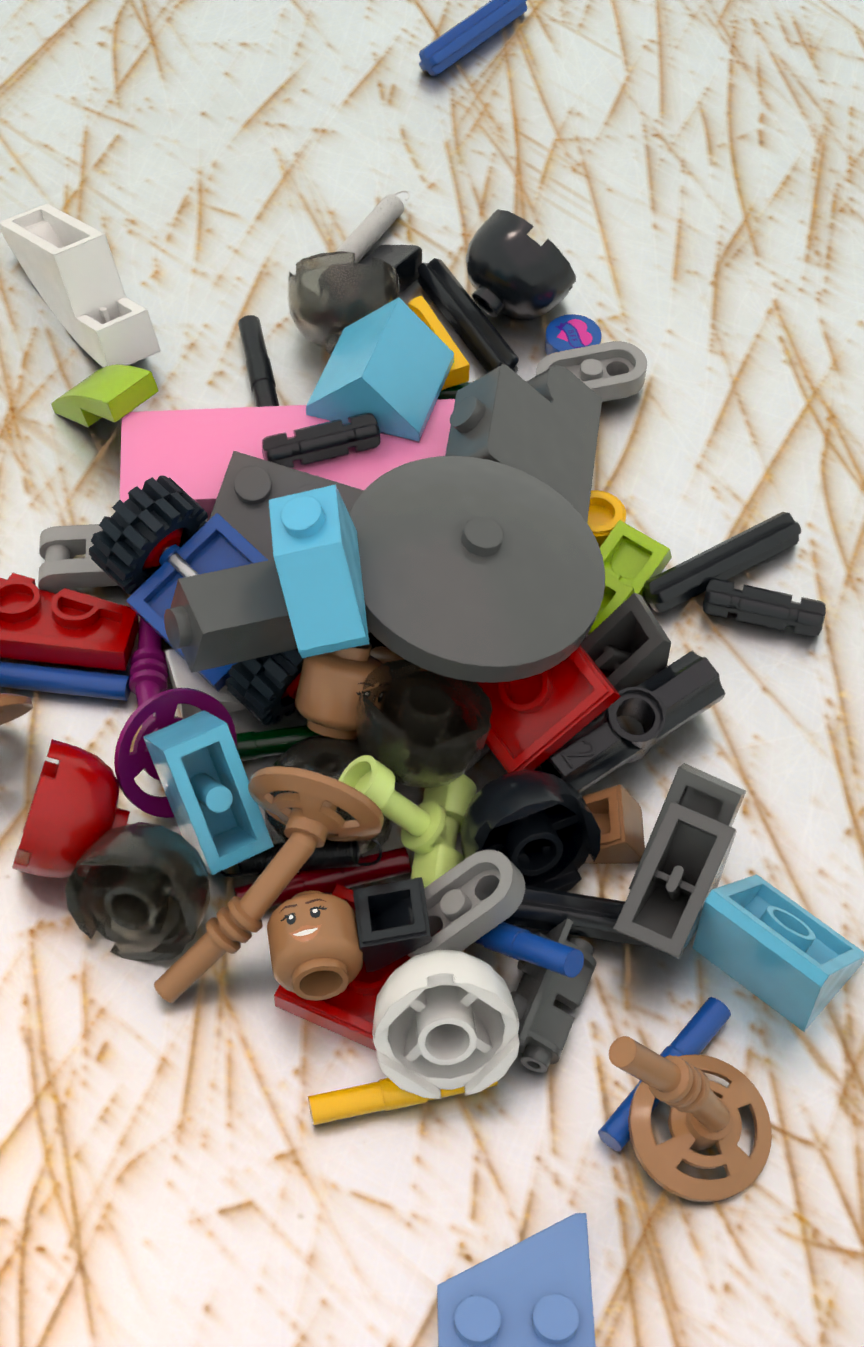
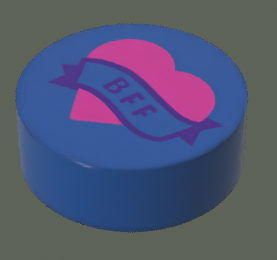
(571, 332)

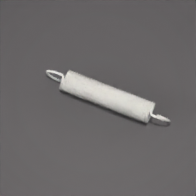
(374, 226)

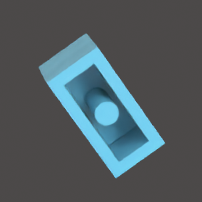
(208, 790)

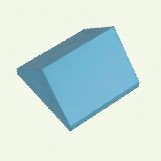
(384, 368)
(775, 948)

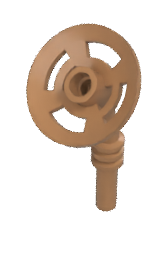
(307, 827)
(694, 1121)

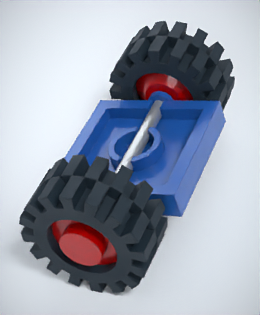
(165, 537)

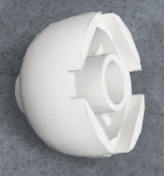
(445, 1024)

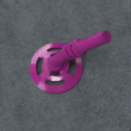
(154, 712)

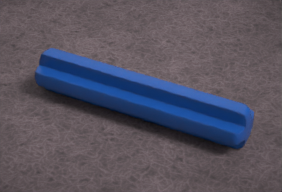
(469, 34)

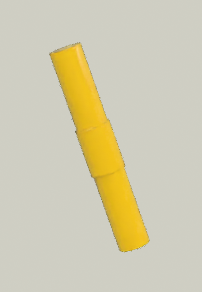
(365, 1100)

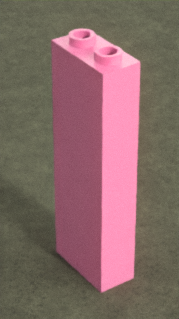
(198, 445)

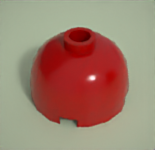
(68, 811)

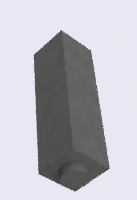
(229, 616)

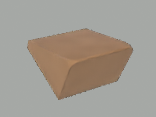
(620, 826)

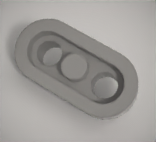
(608, 368)
(471, 900)

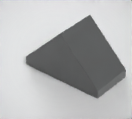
(629, 644)
(676, 880)

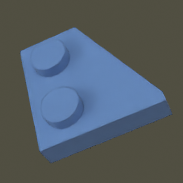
(524, 1295)

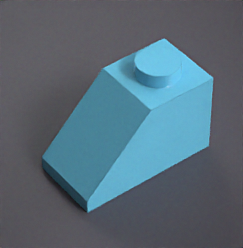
(319, 570)

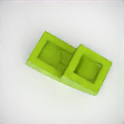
(106, 394)
(629, 562)

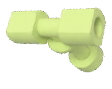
(426, 828)

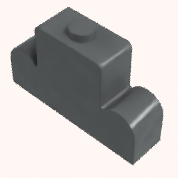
(531, 425)

